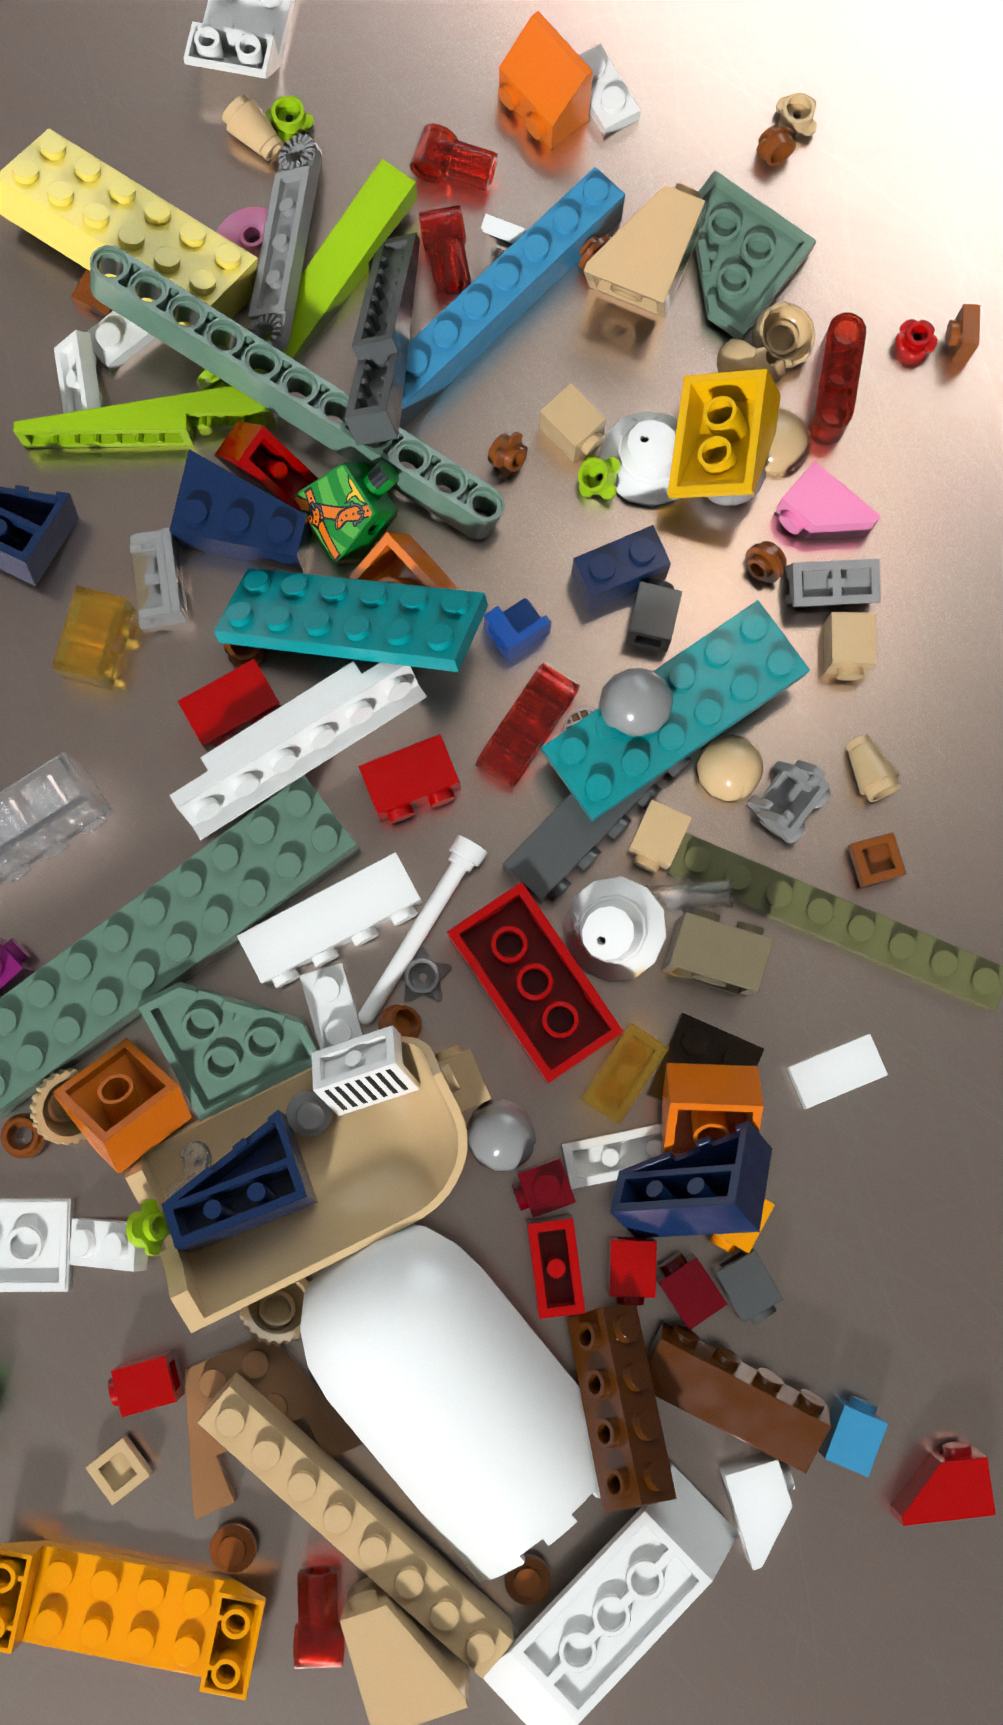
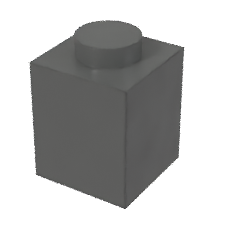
(654, 615)
(747, 1286)

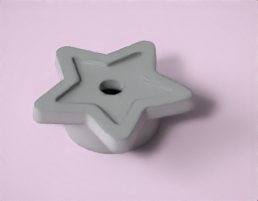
(431, 986)

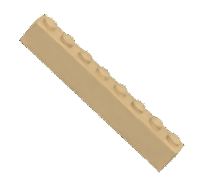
(358, 1524)

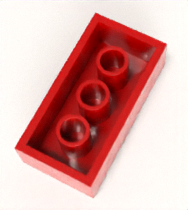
(534, 982)

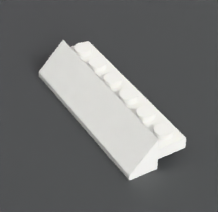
(294, 742)

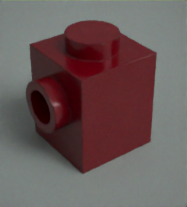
(543, 1188)

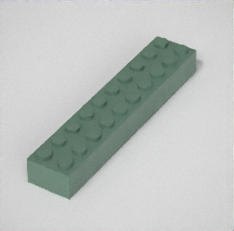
(166, 936)

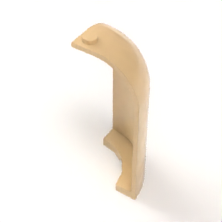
(367, 1169)

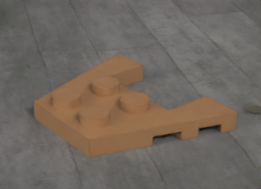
(282, 1382)

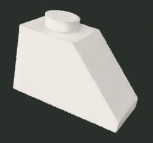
(759, 1501)

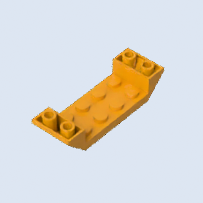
(130, 1612)

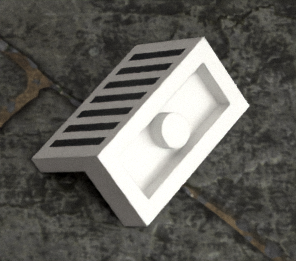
(362, 1071)

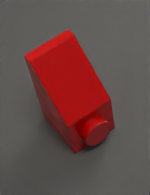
(264, 462)
(947, 1487)

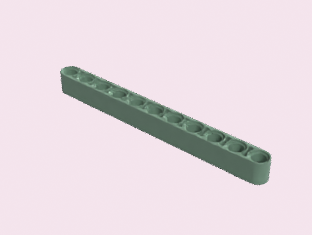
(285, 375)

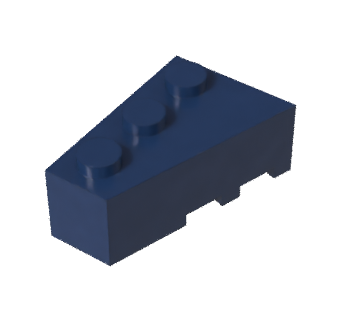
(236, 519)
(33, 530)
(243, 1190)
(699, 1191)

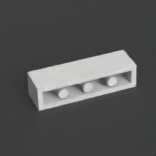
(330, 920)

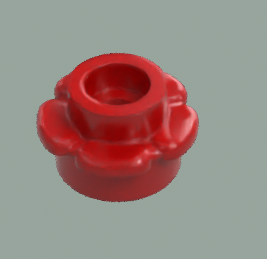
(914, 349)

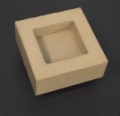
(119, 1469)

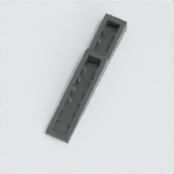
(383, 342)

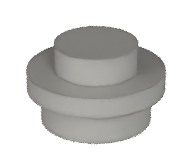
(308, 1114)

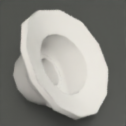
(643, 464)
(627, 920)

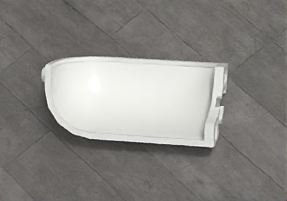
(451, 1395)

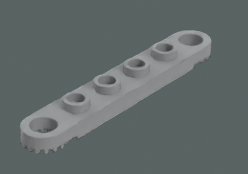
(285, 241)

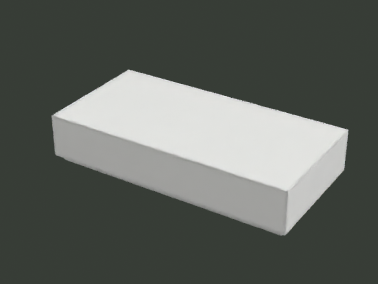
(836, 1071)

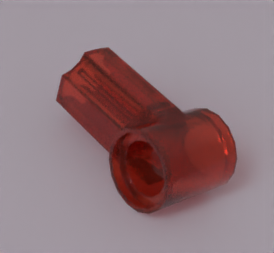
(444, 156)
(444, 240)
(318, 1632)

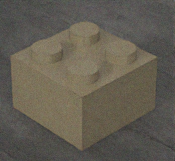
(718, 953)

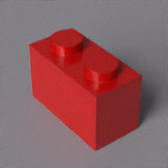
(229, 705)
(411, 779)
(555, 1266)

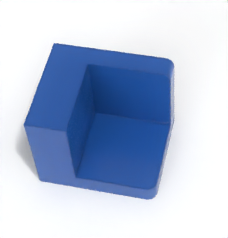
(516, 627)

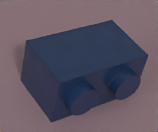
(619, 567)

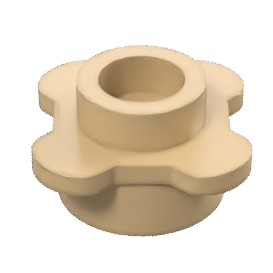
(801, 105)

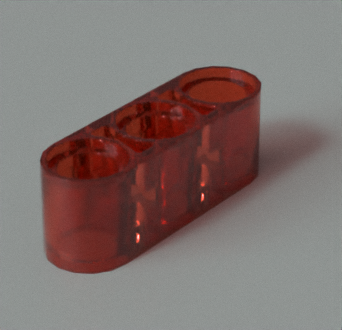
(845, 362)
(527, 725)

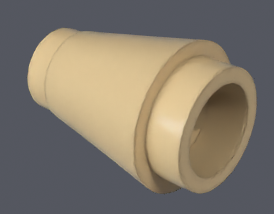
(251, 127)
(872, 769)

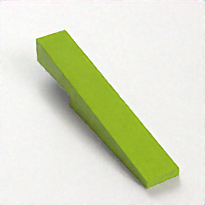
(346, 252)
(146, 422)

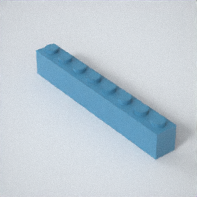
(507, 289)

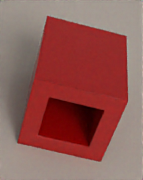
(631, 1269)
(146, 1383)

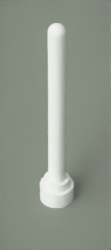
(463, 858)

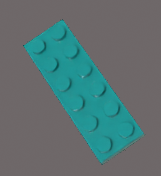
(353, 619)
(711, 689)

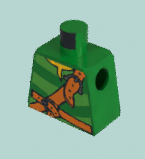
(350, 508)

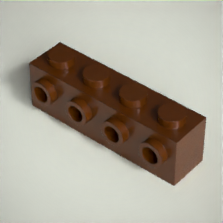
(737, 1397)
(620, 1408)

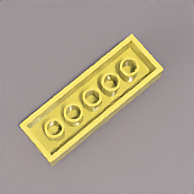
(86, 204)

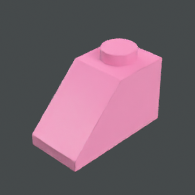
(824, 508)

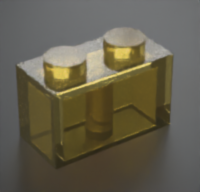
(95, 638)
(623, 1073)

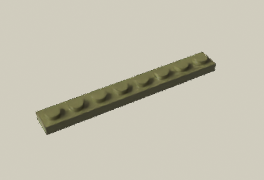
(843, 923)

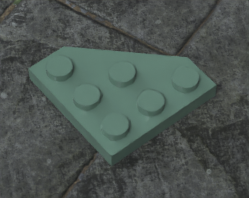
(744, 255)
(225, 1045)

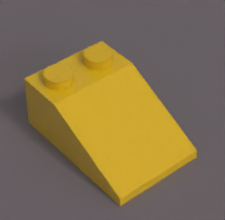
(723, 433)

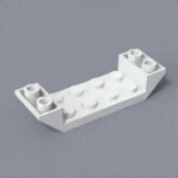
(241, 36)
(614, 1609)

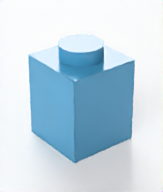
(853, 1435)

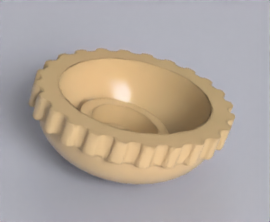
(789, 445)
(48, 1113)
(276, 1316)

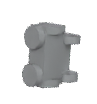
(791, 799)

